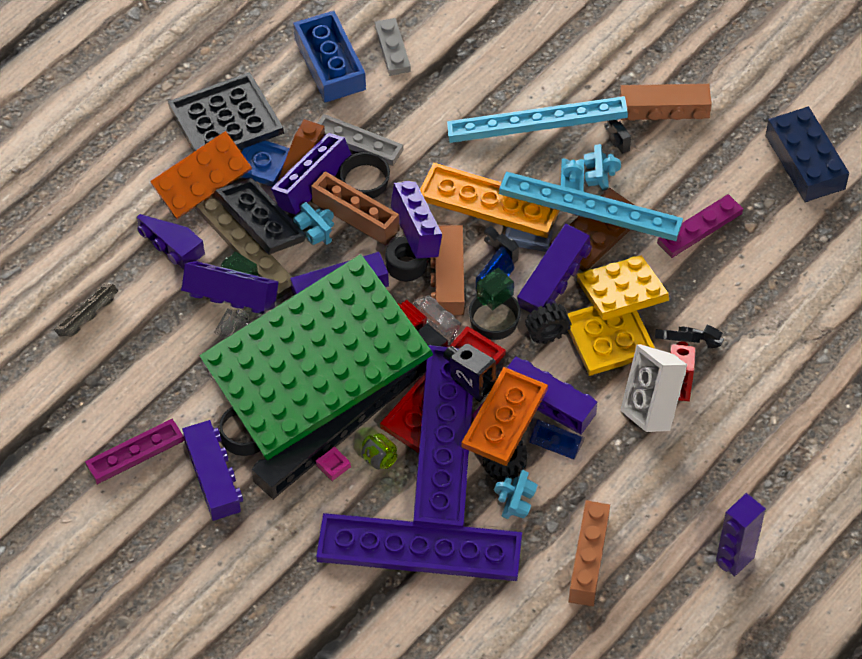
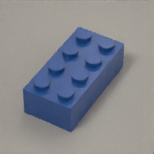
(329, 56)

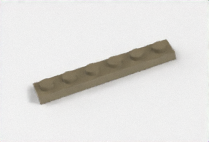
(243, 243)

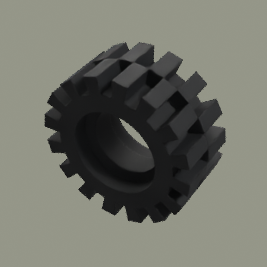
(548, 323)
(512, 468)

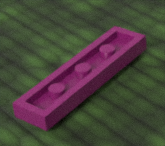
(702, 225)
(134, 451)

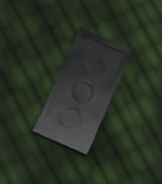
(260, 216)

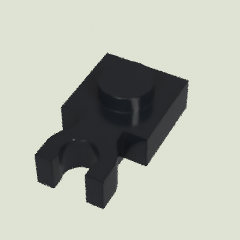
(619, 135)
(497, 241)
(683, 334)

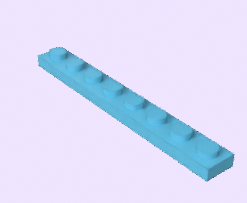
(537, 119)
(591, 206)

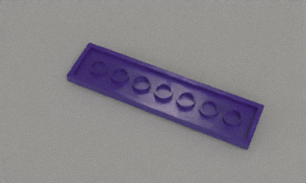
(441, 458)
(419, 547)

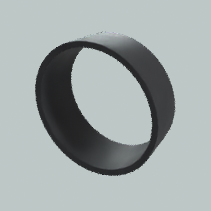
(369, 159)
(512, 303)
(233, 447)

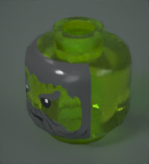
(379, 451)

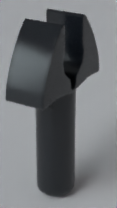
(711, 336)

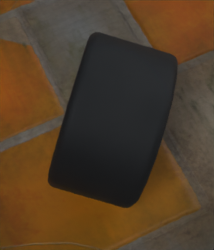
(400, 269)

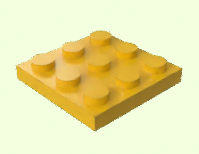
(622, 287)
(606, 342)

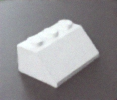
(653, 388)

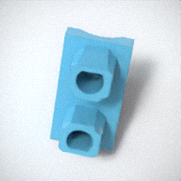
(603, 167)
(572, 174)
(318, 221)
(513, 493)

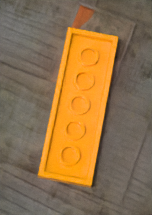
(481, 199)

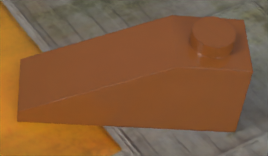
(304, 140)

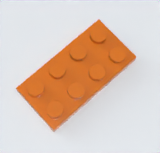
(201, 175)
(504, 416)

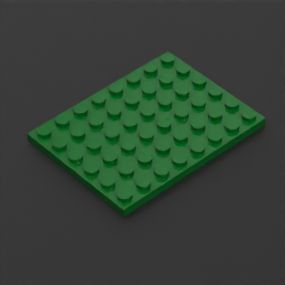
(315, 356)

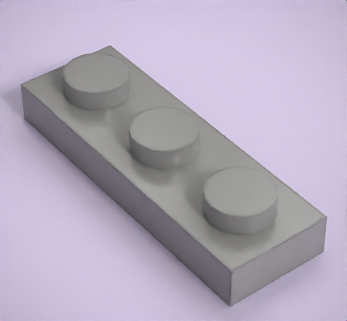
(392, 46)

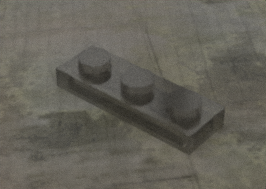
(86, 311)

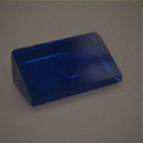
(501, 260)
(556, 439)

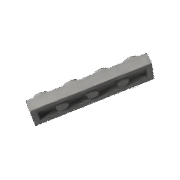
(363, 140)

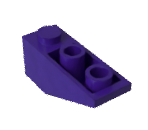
(174, 240)

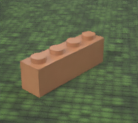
(667, 101)
(355, 208)
(449, 270)
(589, 553)

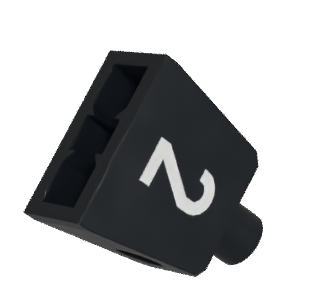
(472, 370)

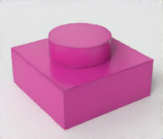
(333, 463)

